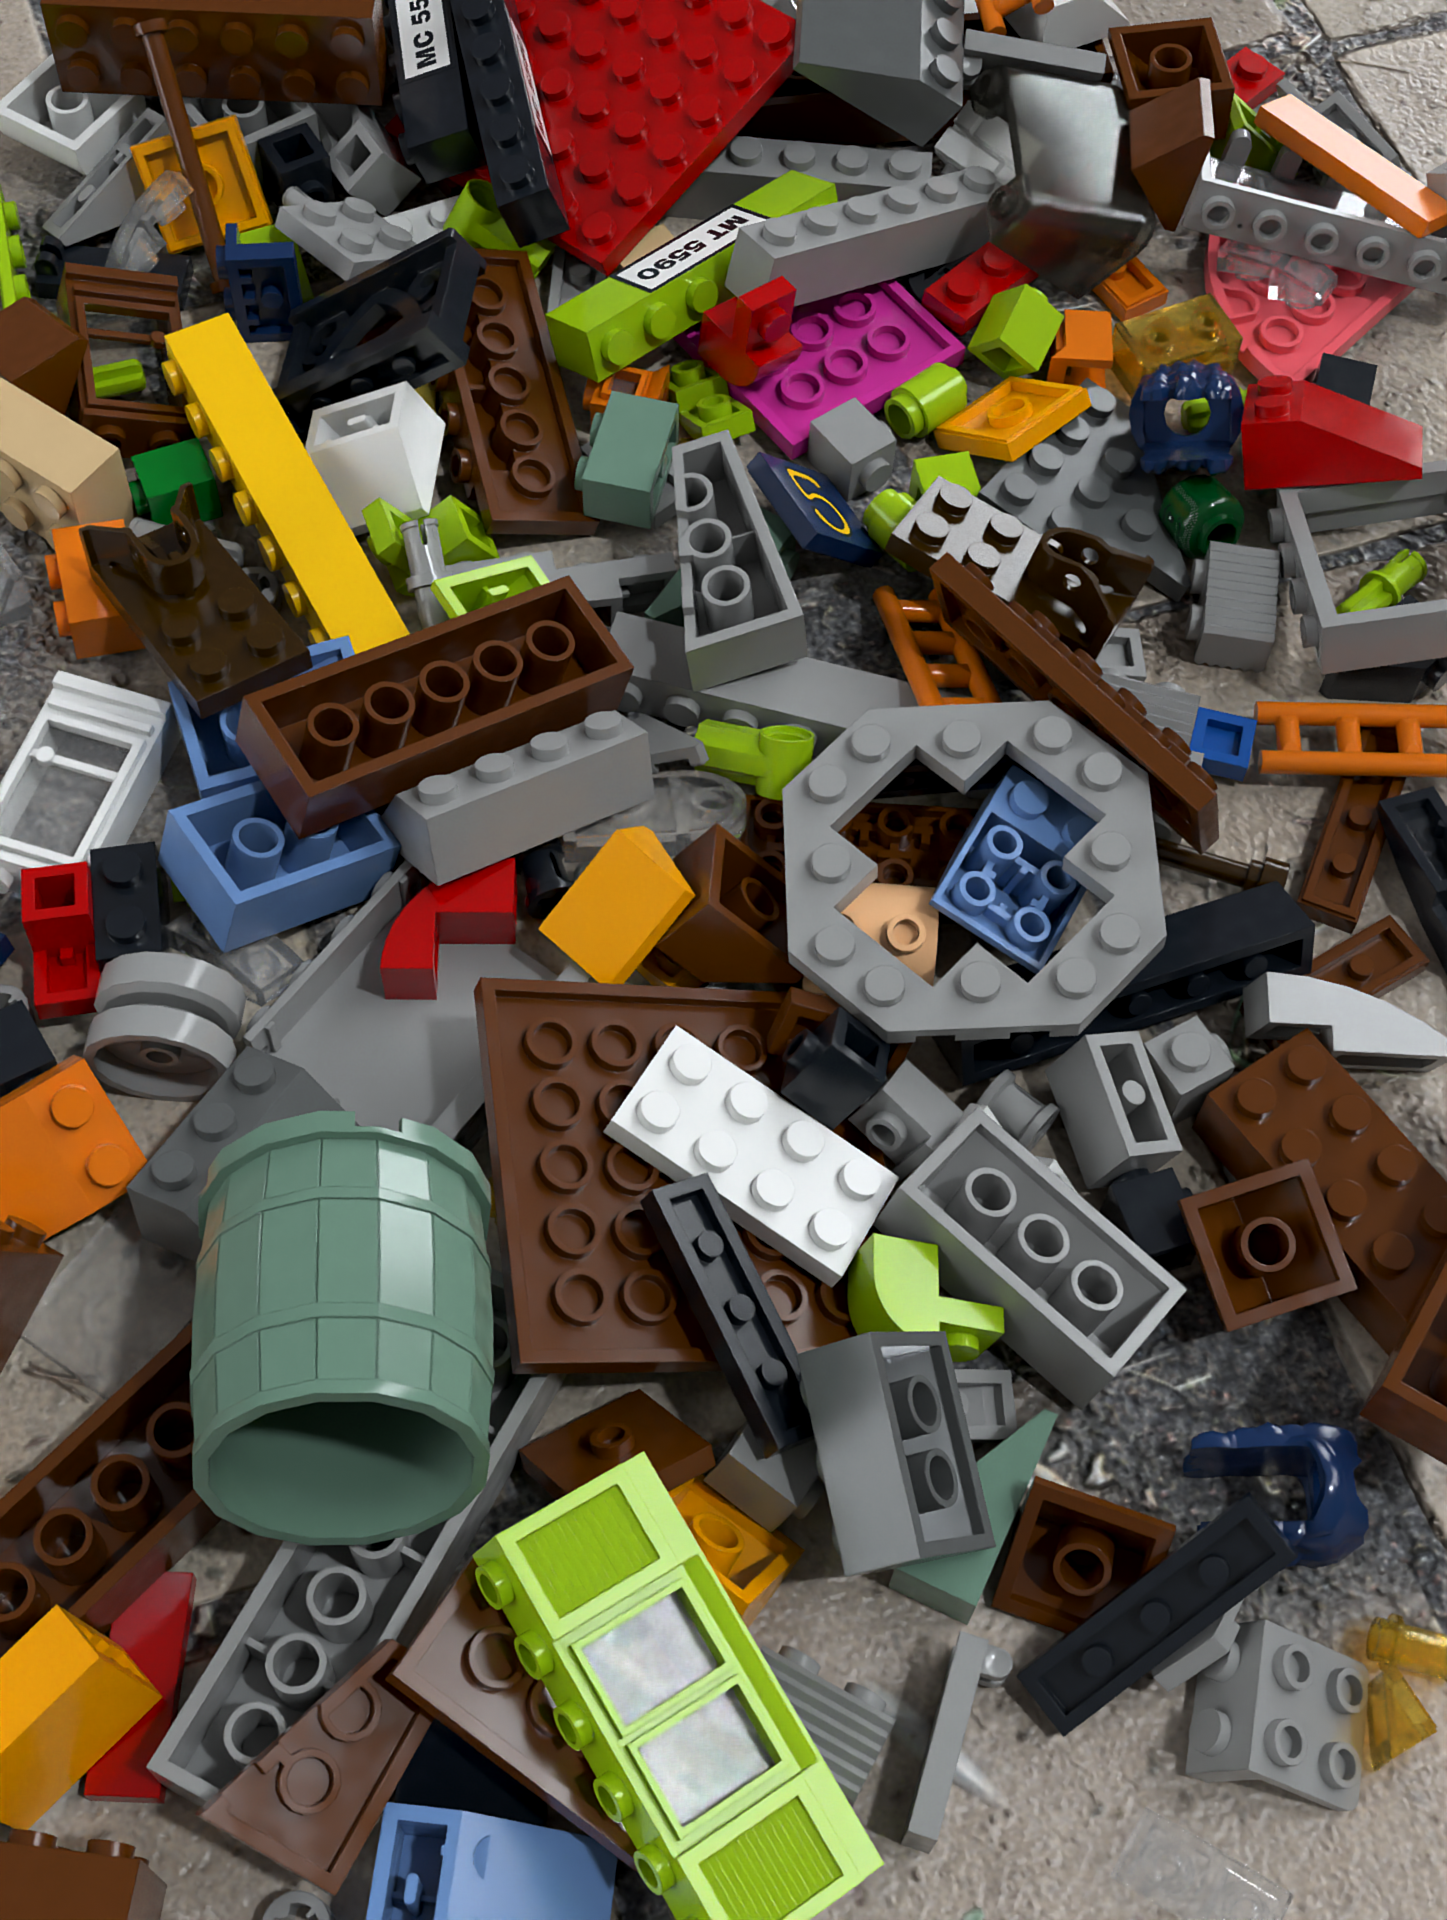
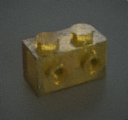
(1174, 333)

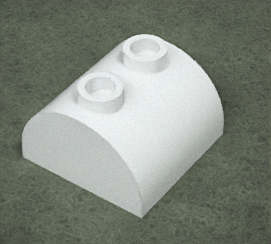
(66, 125)

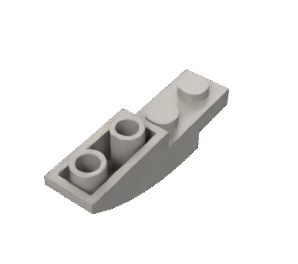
(608, 586)

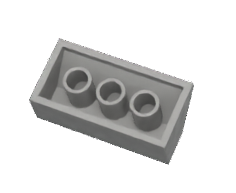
(522, 796)
(1027, 1242)

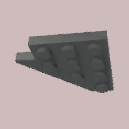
(1093, 482)

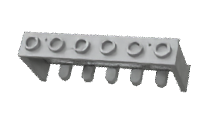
(1308, 219)

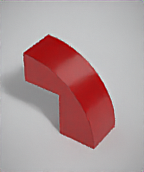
(462, 911)

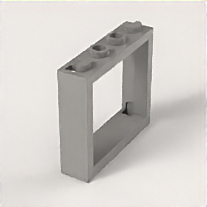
(1364, 636)

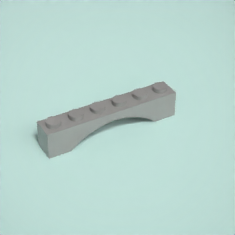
(364, 155)

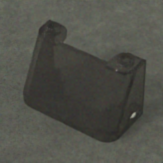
(1074, 198)

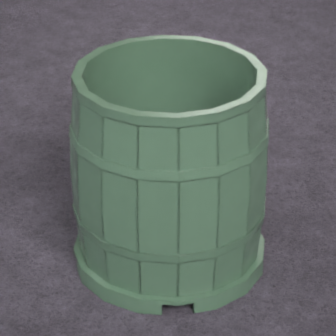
(342, 1331)

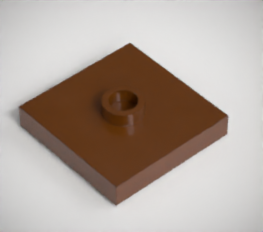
(611, 1437)

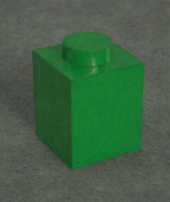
(162, 473)

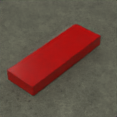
(156, 1639)

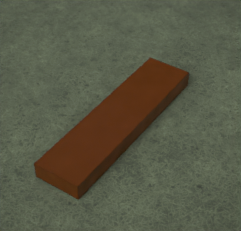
(1350, 842)

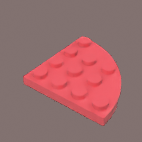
(1292, 339)

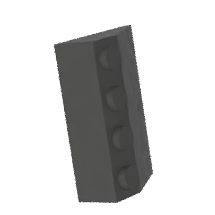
(886, 58)

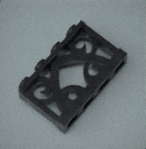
(423, 284)

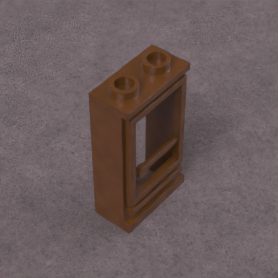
(125, 424)

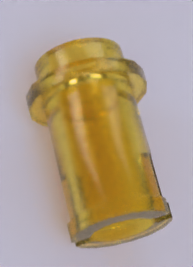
(1407, 1647)

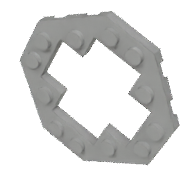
(979, 993)

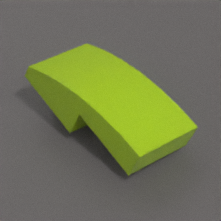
(706, 402)

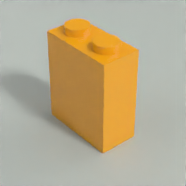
(61, 1709)

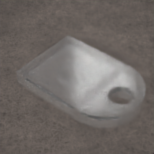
(680, 813)

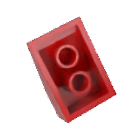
(1319, 437)

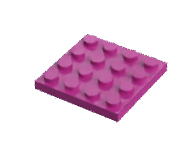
(851, 348)

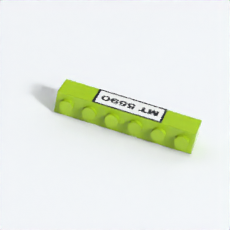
(669, 285)

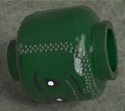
(1201, 512)

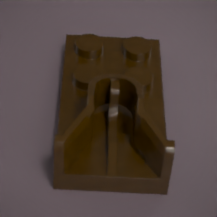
(1036, 570)
(194, 608)

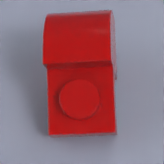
(751, 333)
(61, 934)

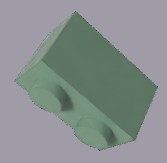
(628, 459)

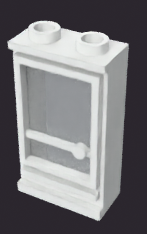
(81, 775)

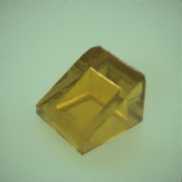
(1394, 1718)

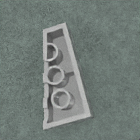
(733, 582)

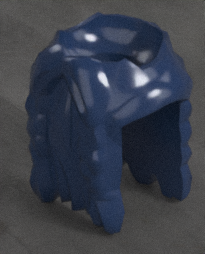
(1182, 452)
(1321, 1460)

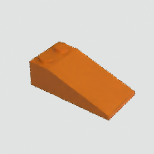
(63, 1149)

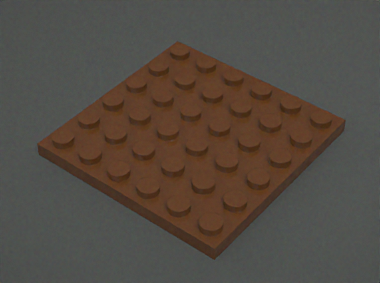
(575, 1245)

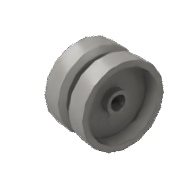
(164, 1025)

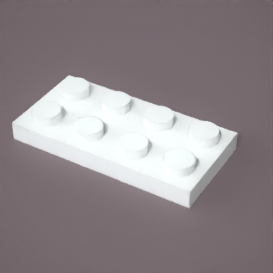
(765, 1156)

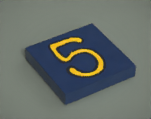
(813, 510)

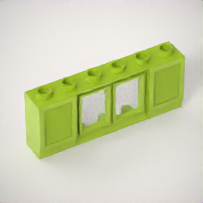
(673, 1705)

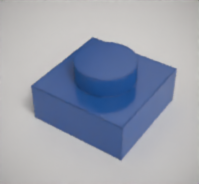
(1224, 741)

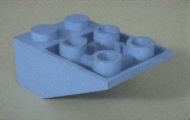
(1009, 871)
(485, 1868)

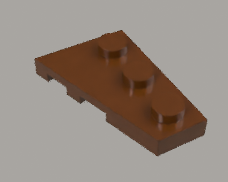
(326, 1776)

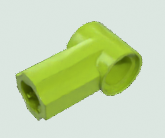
(483, 227)
(756, 756)

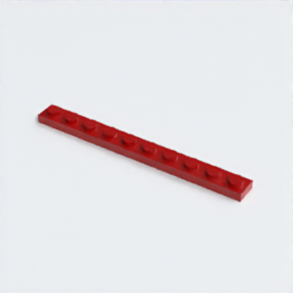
(967, 289)

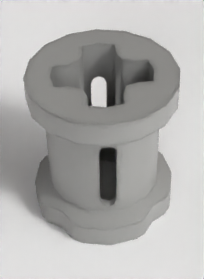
(1018, 1110)

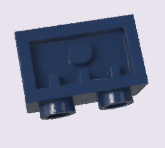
(261, 286)

